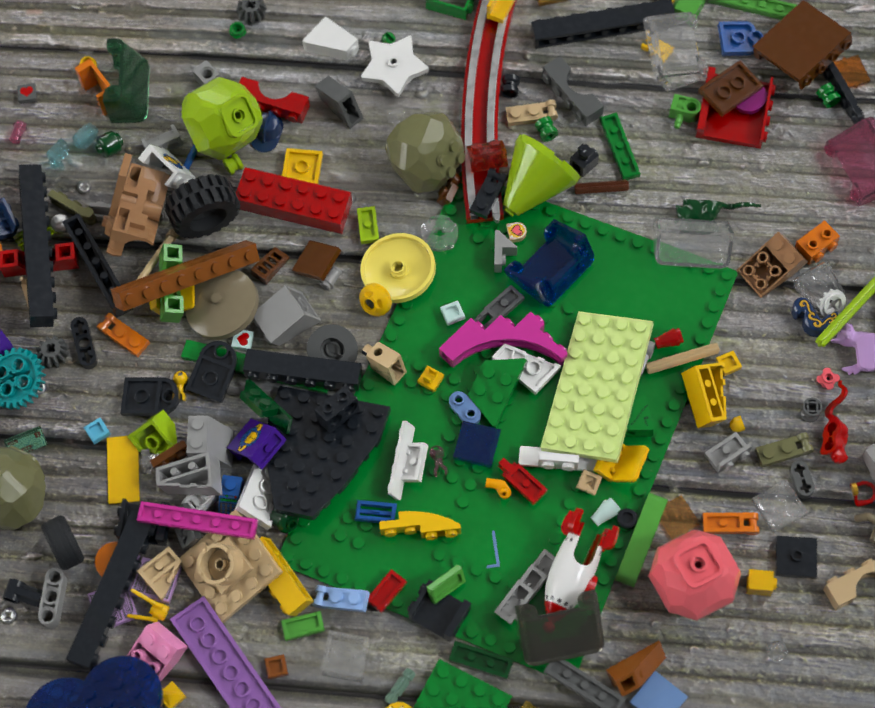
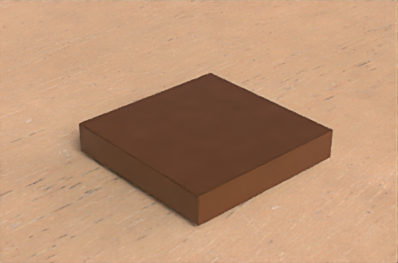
(316, 260)

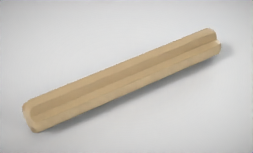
(682, 358)

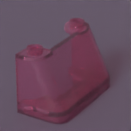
(857, 156)

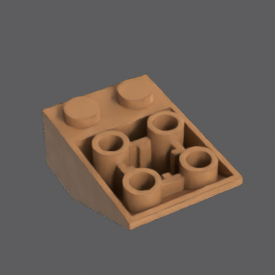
(772, 265)

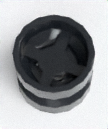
(510, 86)

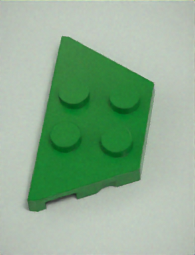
(495, 386)

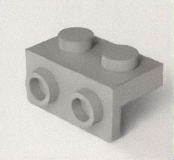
(728, 452)

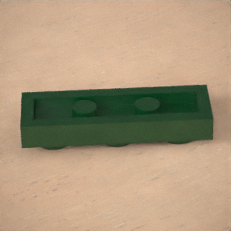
(481, 660)

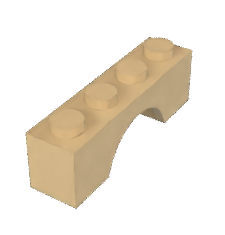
(843, 590)

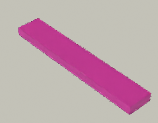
(197, 520)

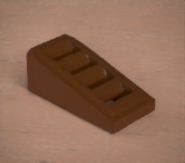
(266, 278)

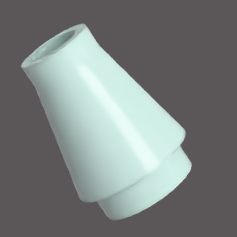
(606, 511)

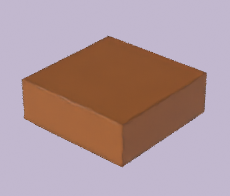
(276, 667)

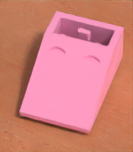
(158, 648)

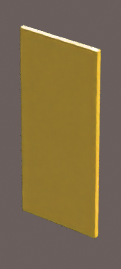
(122, 470)

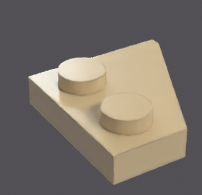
(160, 572)

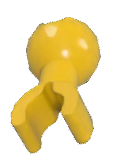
(180, 381)

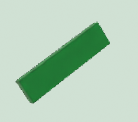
(619, 146)

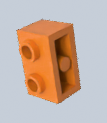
(817, 242)

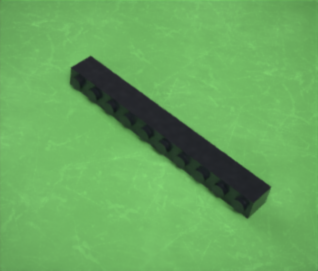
(36, 246)

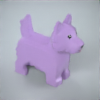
(864, 345)

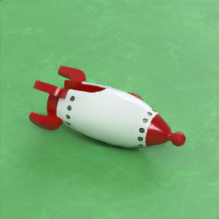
(568, 577)

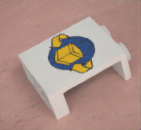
(158, 157)

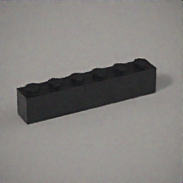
(93, 259)
(302, 370)

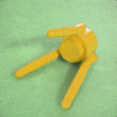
(158, 610)

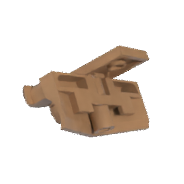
(135, 206)

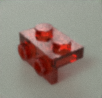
(487, 155)

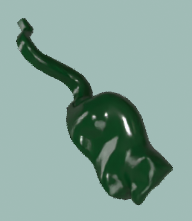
(706, 208)

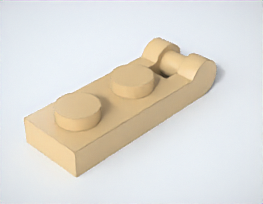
(530, 113)

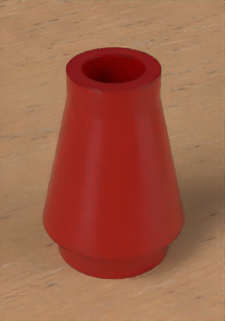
(669, 339)

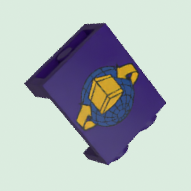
(256, 442)

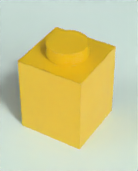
(760, 582)

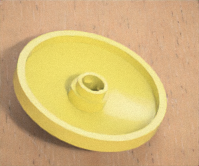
(399, 264)

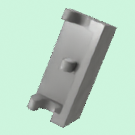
(167, 140)

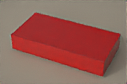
(386, 591)

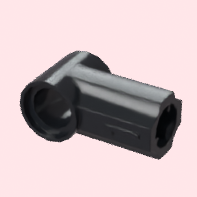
(19, 592)

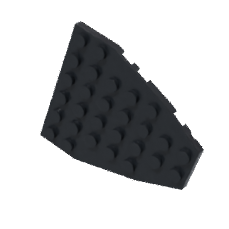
(318, 463)

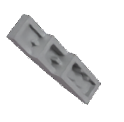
(526, 587)

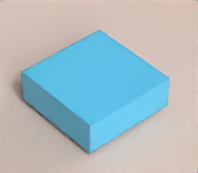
(97, 430)

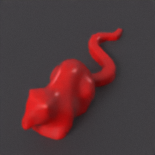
(835, 431)

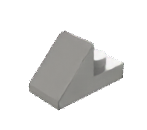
(503, 248)

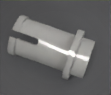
(331, 278)

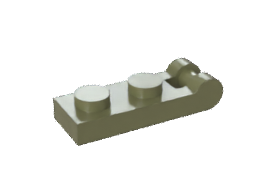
(72, 207)
(783, 450)

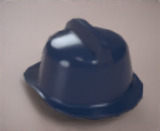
(269, 133)

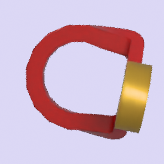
(854, 487)

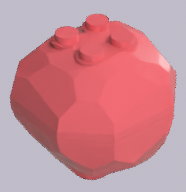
(695, 574)

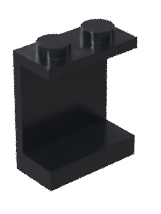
(124, 511)
(440, 618)

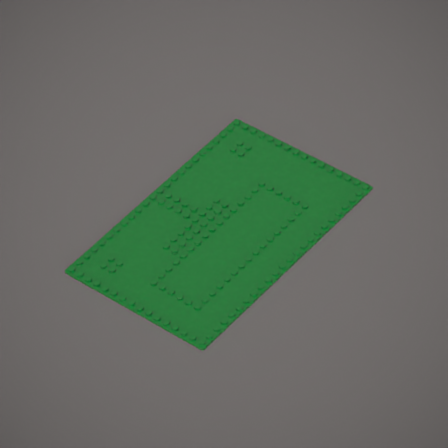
(618, 283)

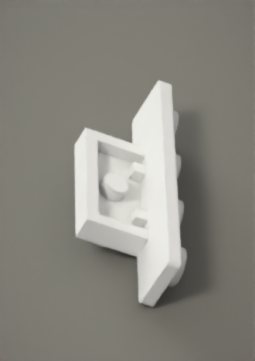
(537, 458)
(408, 461)

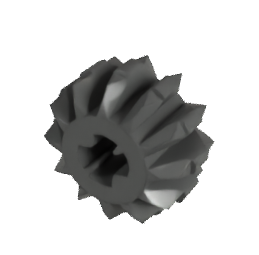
(251, 10)
(46, 348)

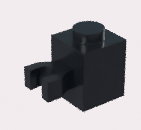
(584, 159)

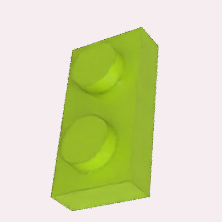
(368, 225)

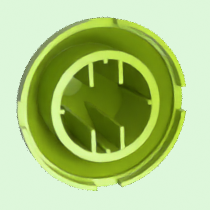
(535, 176)

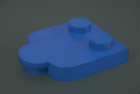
(738, 38)

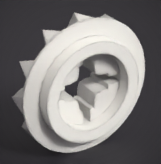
(838, 302)

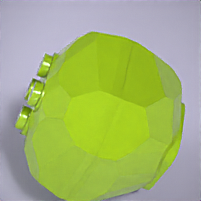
(221, 117)

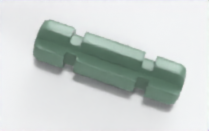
(400, 686)

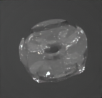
(444, 242)

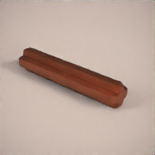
(599, 187)

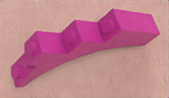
(526, 334)

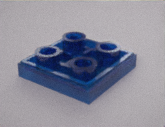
(477, 444)

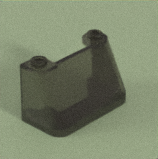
(560, 633)

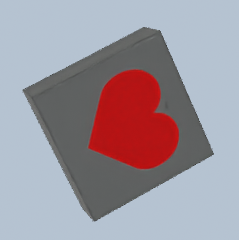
(27, 93)

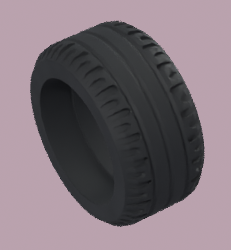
(62, 542)

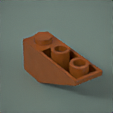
(636, 669)

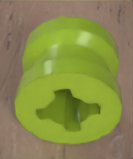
(233, 164)

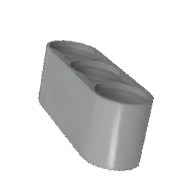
(52, 588)

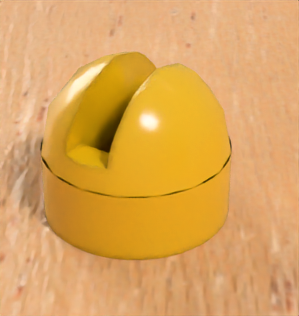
(737, 424)

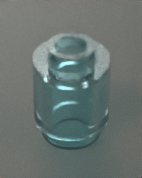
(85, 136)

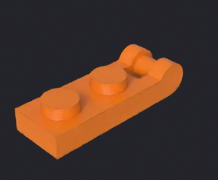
(123, 335)
(730, 523)

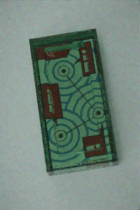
(28, 440)

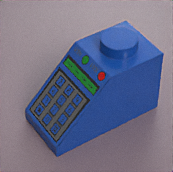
(231, 490)

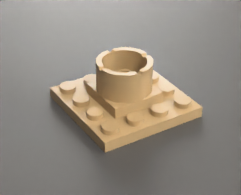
(229, 570)

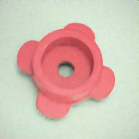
(828, 384)

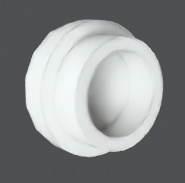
(57, 222)

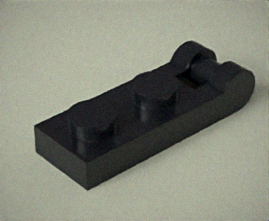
(488, 194)

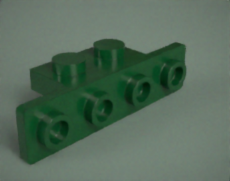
(265, 406)

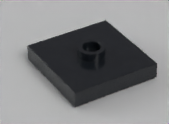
(796, 557)

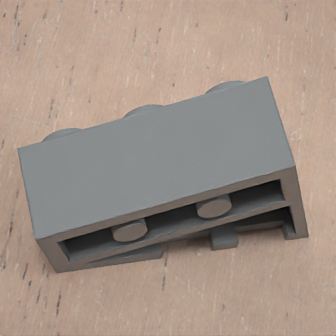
(191, 476)

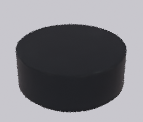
(627, 519)

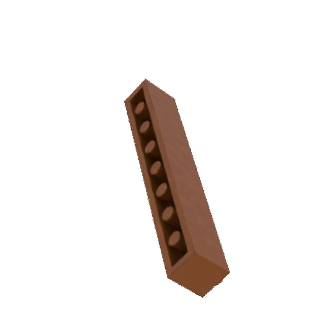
(184, 275)

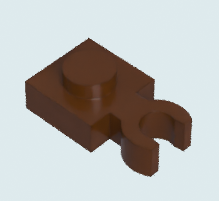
(448, 192)

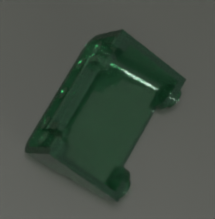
(130, 98)

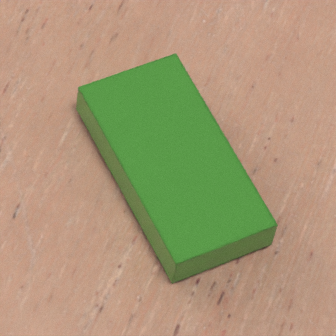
(446, 584)
(303, 626)

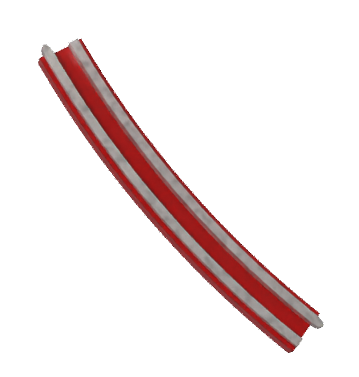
(481, 100)

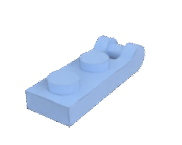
(341, 599)

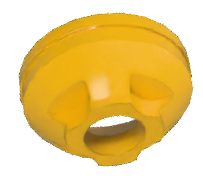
(379, 297)

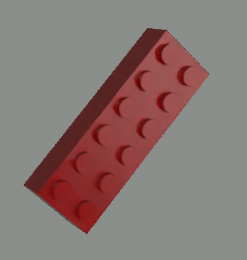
(294, 200)

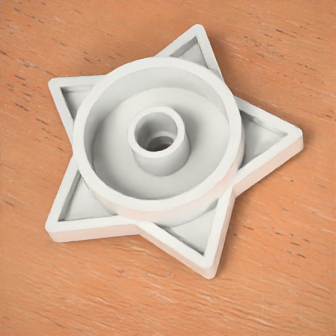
(393, 65)

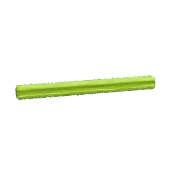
(849, 311)

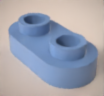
(464, 407)

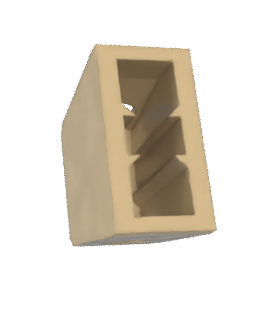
(385, 362)

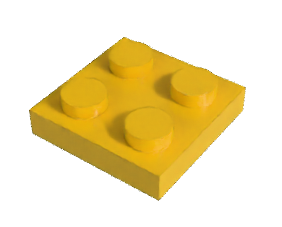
(303, 164)

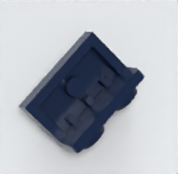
(8, 223)

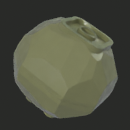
(425, 150)
(20, 488)

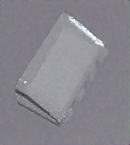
(692, 242)

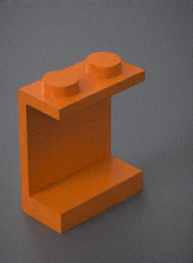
(91, 76)

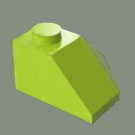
(155, 434)

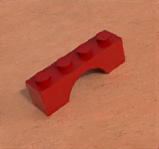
(292, 107)
(64, 257)

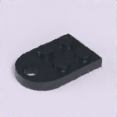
(213, 373)
(148, 396)

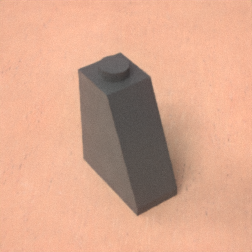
(340, 101)

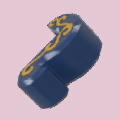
(810, 320)

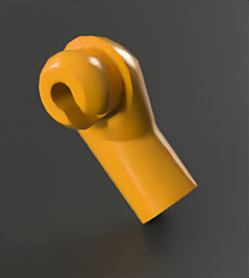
(501, 487)

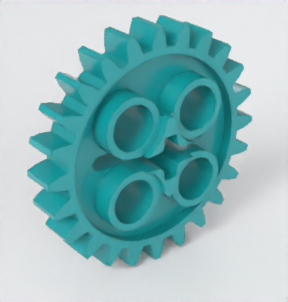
(16, 378)

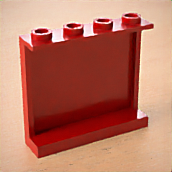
(735, 126)

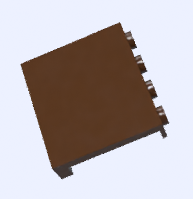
(803, 43)

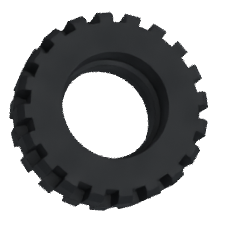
(202, 206)

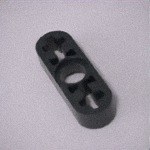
(89, 348)

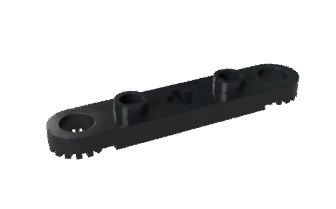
(847, 99)

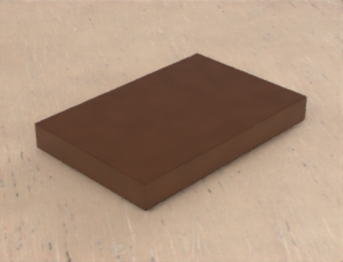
(730, 88)

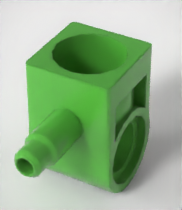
(680, 110)

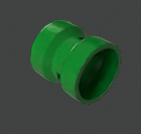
(828, 95)
(546, 129)

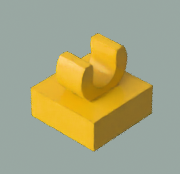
(430, 378)

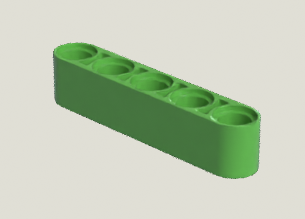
(641, 540)

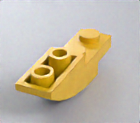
(429, 524)

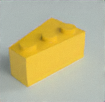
(705, 393)

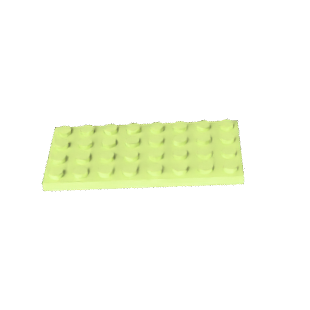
(597, 386)

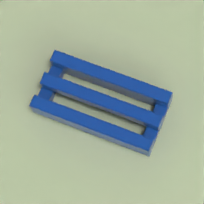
(358, 517)

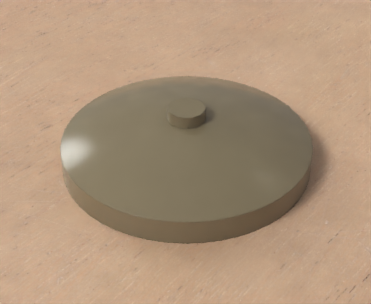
(223, 306)

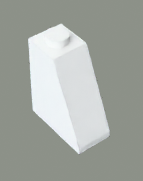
(331, 41)

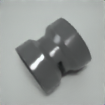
(811, 410)

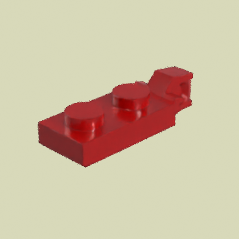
(522, 481)

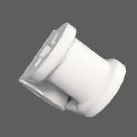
(200, 501)

